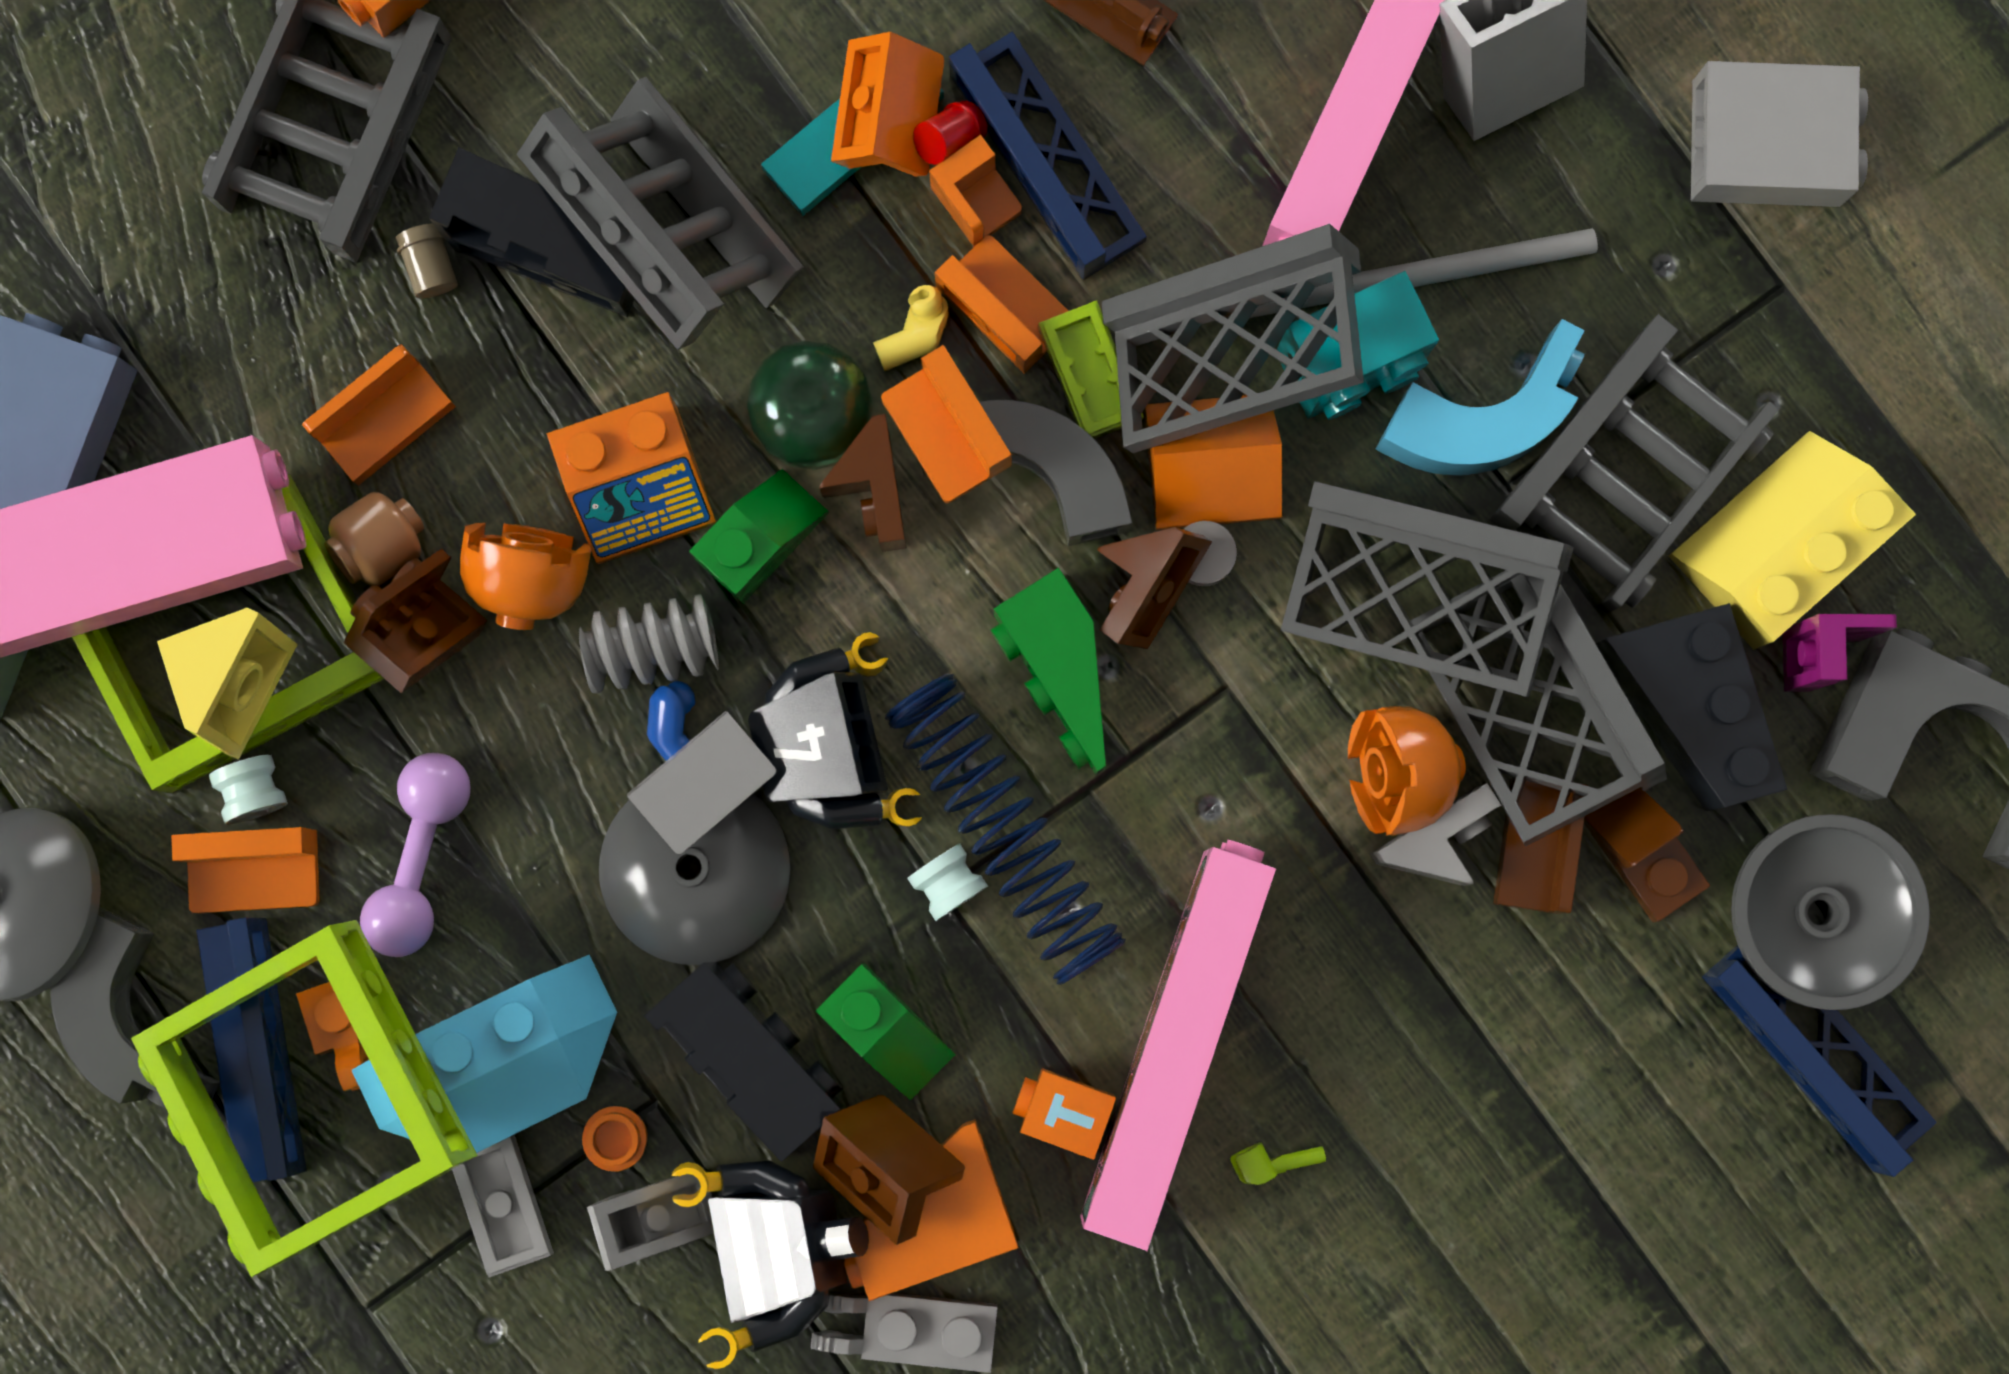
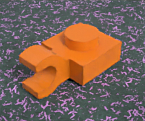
(332, 1031)

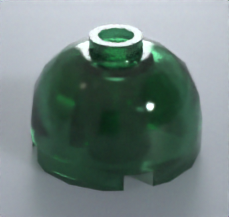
(808, 404)

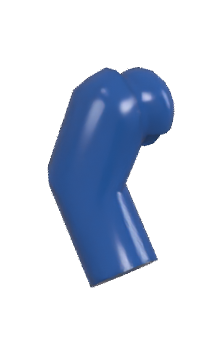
(667, 717)

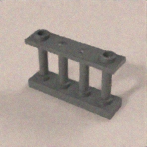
(367, 162)
(626, 234)
(1612, 409)

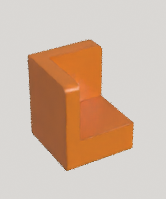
(974, 191)

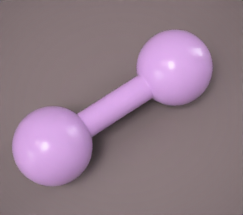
(398, 916)

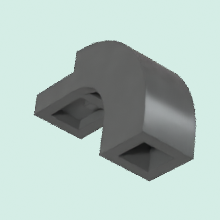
(1069, 463)
(96, 1014)

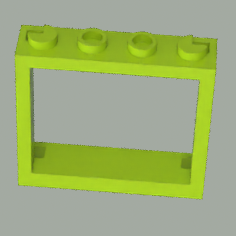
(174, 769)
(392, 1052)

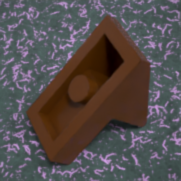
(870, 467)
(1160, 571)
(1646, 852)

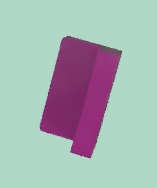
(1817, 647)

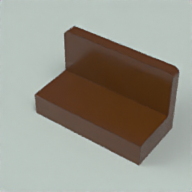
(1546, 871)
(884, 1164)

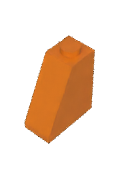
(955, 1229)

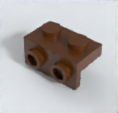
(412, 623)

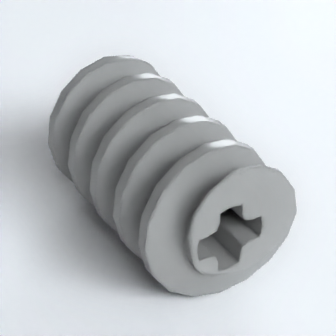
(648, 644)

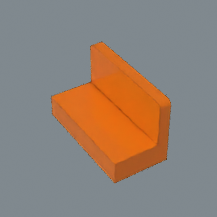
(883, 97)
(1000, 299)
(379, 414)
(947, 427)
(250, 869)

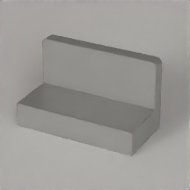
(702, 783)

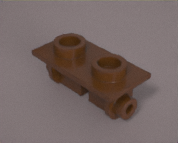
(1128, 25)

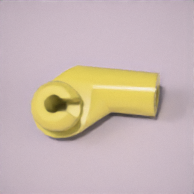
(921, 329)

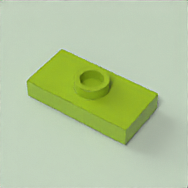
(1085, 367)

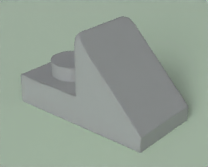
(1428, 850)
(648, 1221)

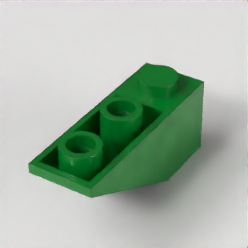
(1059, 649)

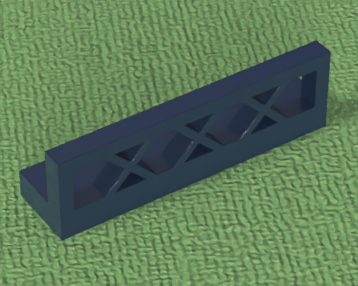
(1028, 158)
(253, 1054)
(1815, 1076)

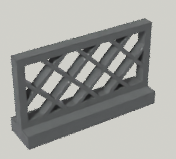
(1236, 289)
(1437, 533)
(1591, 686)

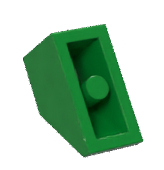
(758, 534)
(885, 1031)

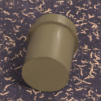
(426, 261)

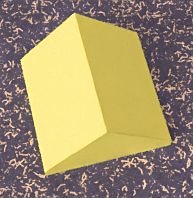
(226, 675)

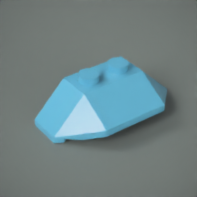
(513, 1055)

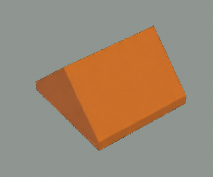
(1218, 473)

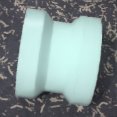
(248, 789)
(947, 882)

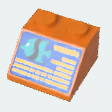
(632, 477)

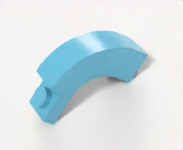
(1473, 440)

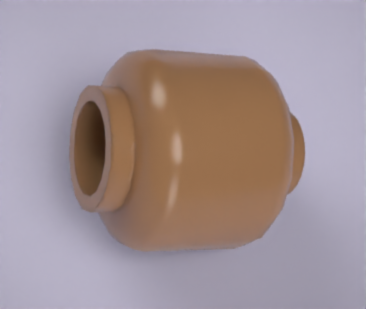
(374, 538)

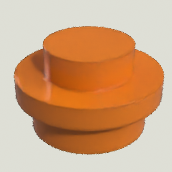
(614, 1138)

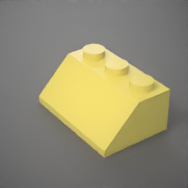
(1791, 537)

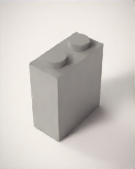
(1509, 58)
(1777, 134)

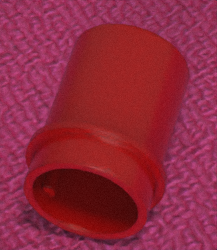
(949, 131)

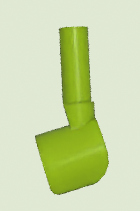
(1256, 1168)

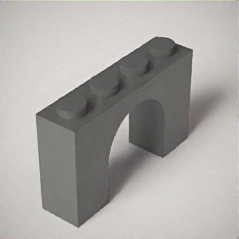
(1889, 701)

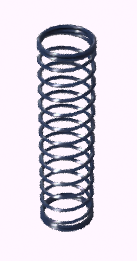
(900, 717)

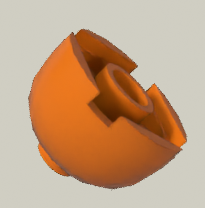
(522, 573)
(1406, 769)

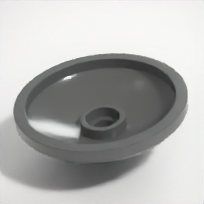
(45, 900)
(1871, 904)
(702, 918)

